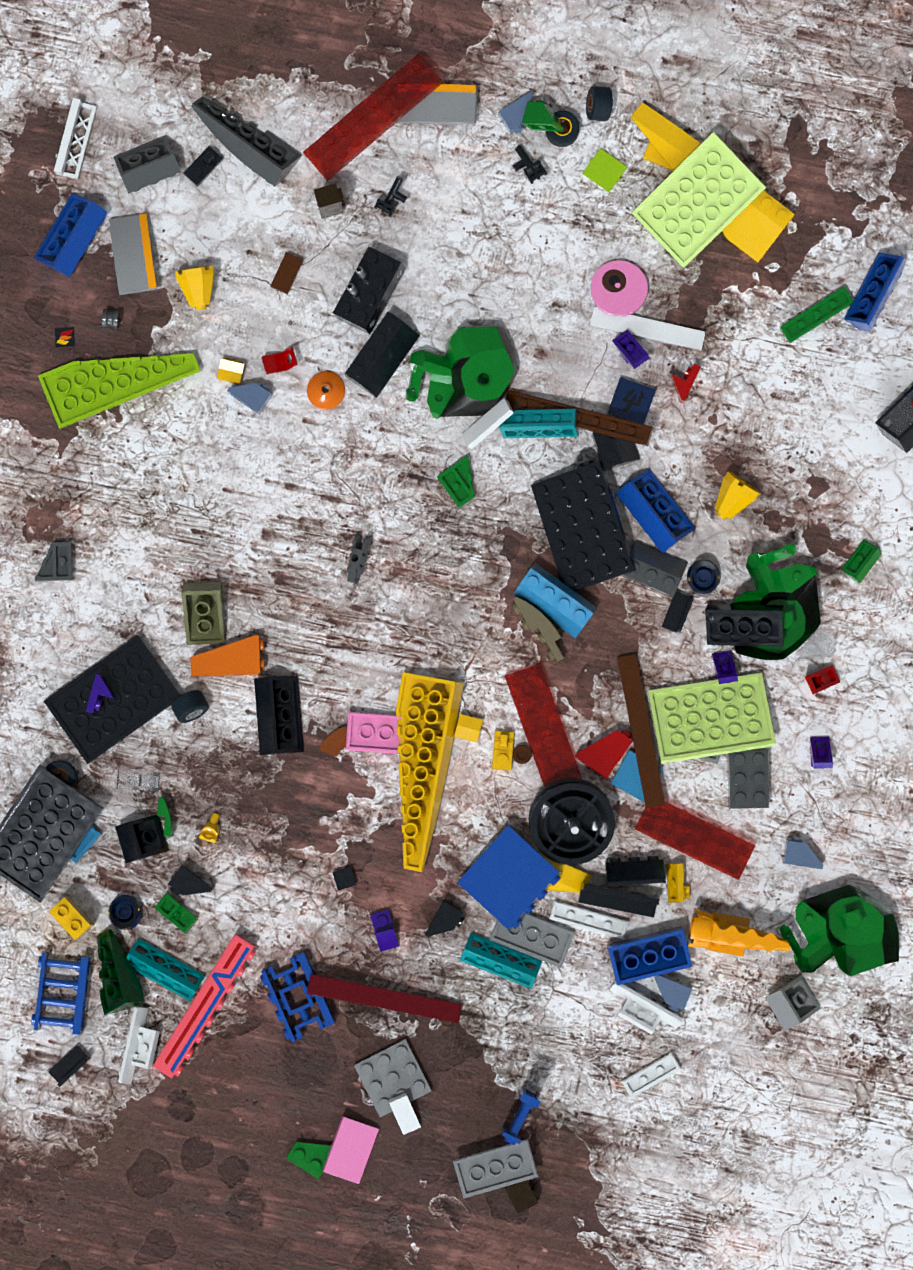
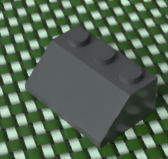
(147, 164)
(655, 569)

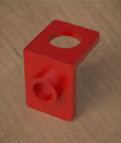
(279, 361)

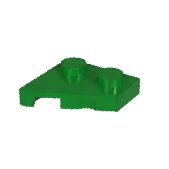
(458, 482)
(309, 1157)

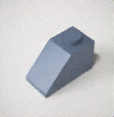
(513, 114)
(252, 395)
(800, 854)
(673, 993)

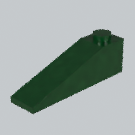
(119, 980)

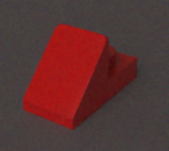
(683, 386)
(822, 679)

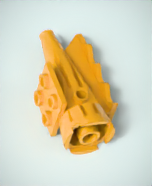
(730, 934)

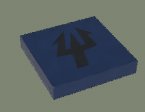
(631, 401)

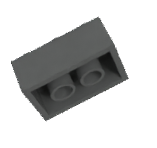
(748, 779)

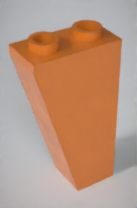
(230, 660)

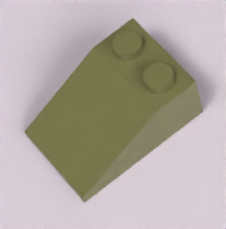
(203, 613)

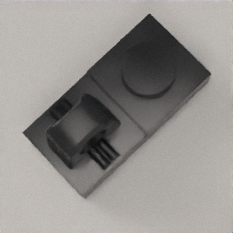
(203, 166)

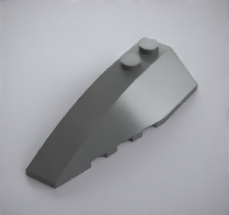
(255, 149)

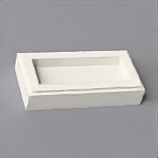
(404, 1113)

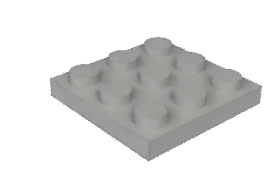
(392, 1074)

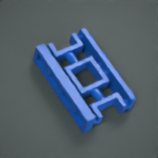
(283, 1003)

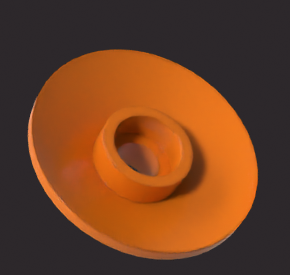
(332, 397)

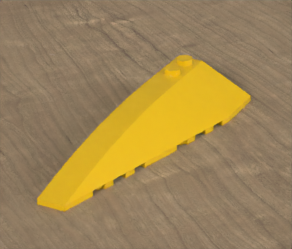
(756, 225)
(427, 733)

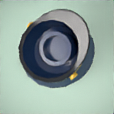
(703, 576)
(125, 912)

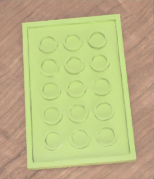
(699, 199)
(711, 718)

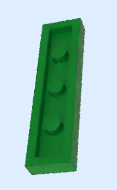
(816, 315)

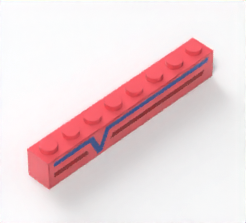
(204, 1005)

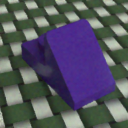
(630, 349)
(724, 667)
(99, 688)
(820, 753)
(384, 930)

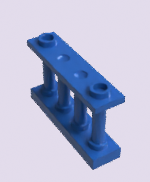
(79, 985)
(528, 1101)

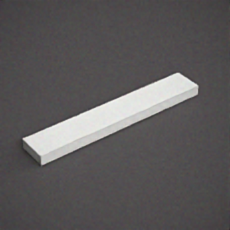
(649, 329)

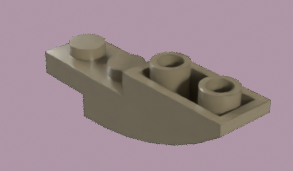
(534, 621)

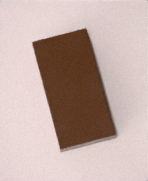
(286, 273)

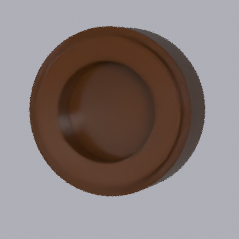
(522, 754)

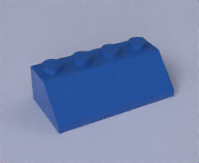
(70, 234)
(875, 291)
(655, 510)
(649, 955)

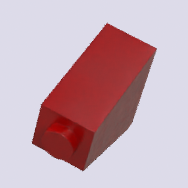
(605, 753)

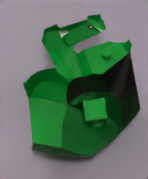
(470, 376)
(791, 587)
(846, 927)

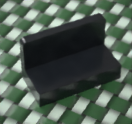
(677, 612)
(69, 1065)

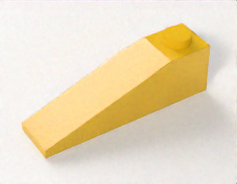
(570, 878)

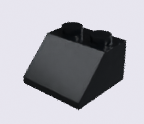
(614, 451)
(141, 838)

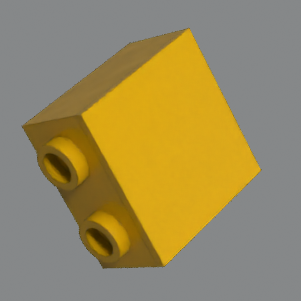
(71, 918)

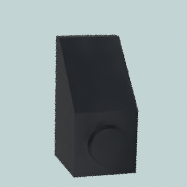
(188, 883)
(445, 920)

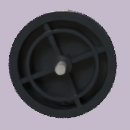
(571, 821)

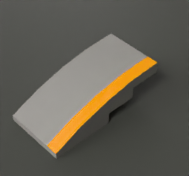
(445, 106)
(133, 254)

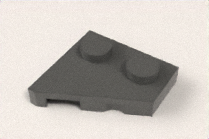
(57, 563)

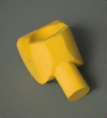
(211, 830)

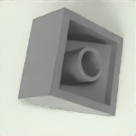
(793, 1003)

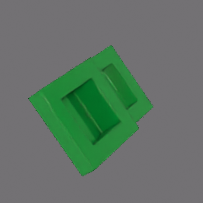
(164, 811)
(176, 913)

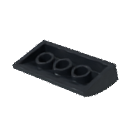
(745, 625)

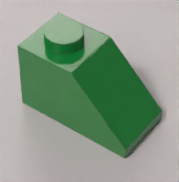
(541, 117)

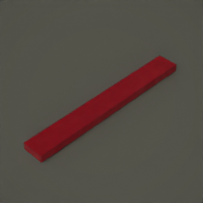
(384, 998)

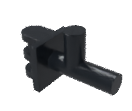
(533, 170)
(387, 202)

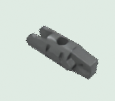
(358, 558)

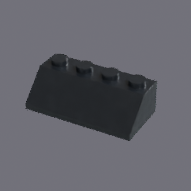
(382, 354)
(278, 715)

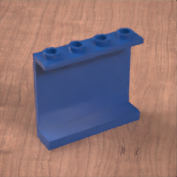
(509, 878)

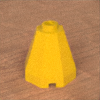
(196, 285)
(734, 496)

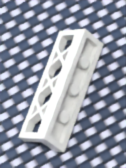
(69, 134)

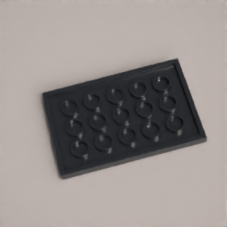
(583, 526)
(139, 693)
(43, 832)

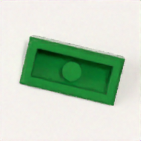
(861, 561)

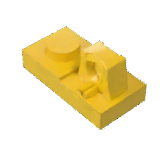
(503, 750)
(675, 881)

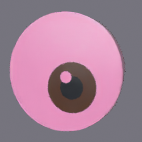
(619, 288)

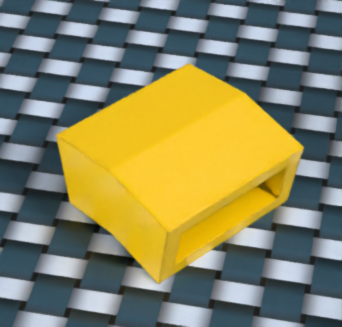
(231, 370)
(468, 728)

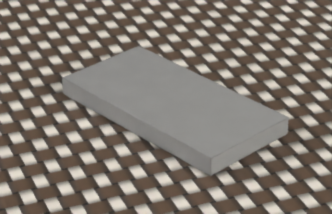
(536, 938)
(495, 1168)

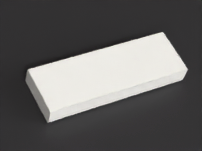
(487, 423)
(651, 1075)

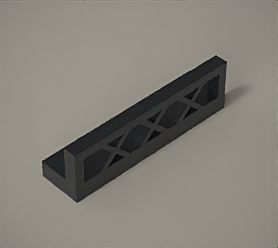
(617, 900)

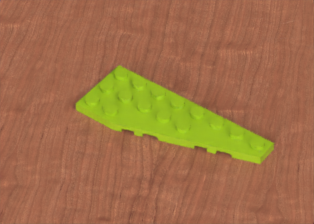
(98, 385)

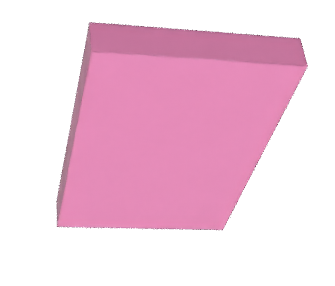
(372, 733)
(350, 1150)

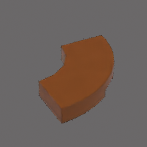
(334, 742)

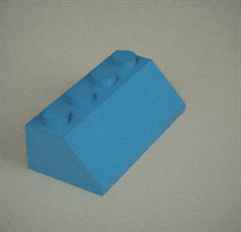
(555, 600)

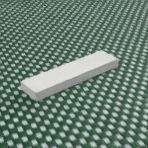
(588, 920)

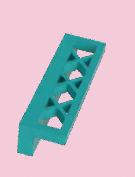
(539, 422)
(499, 964)
(162, 973)

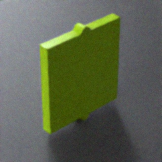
(604, 170)

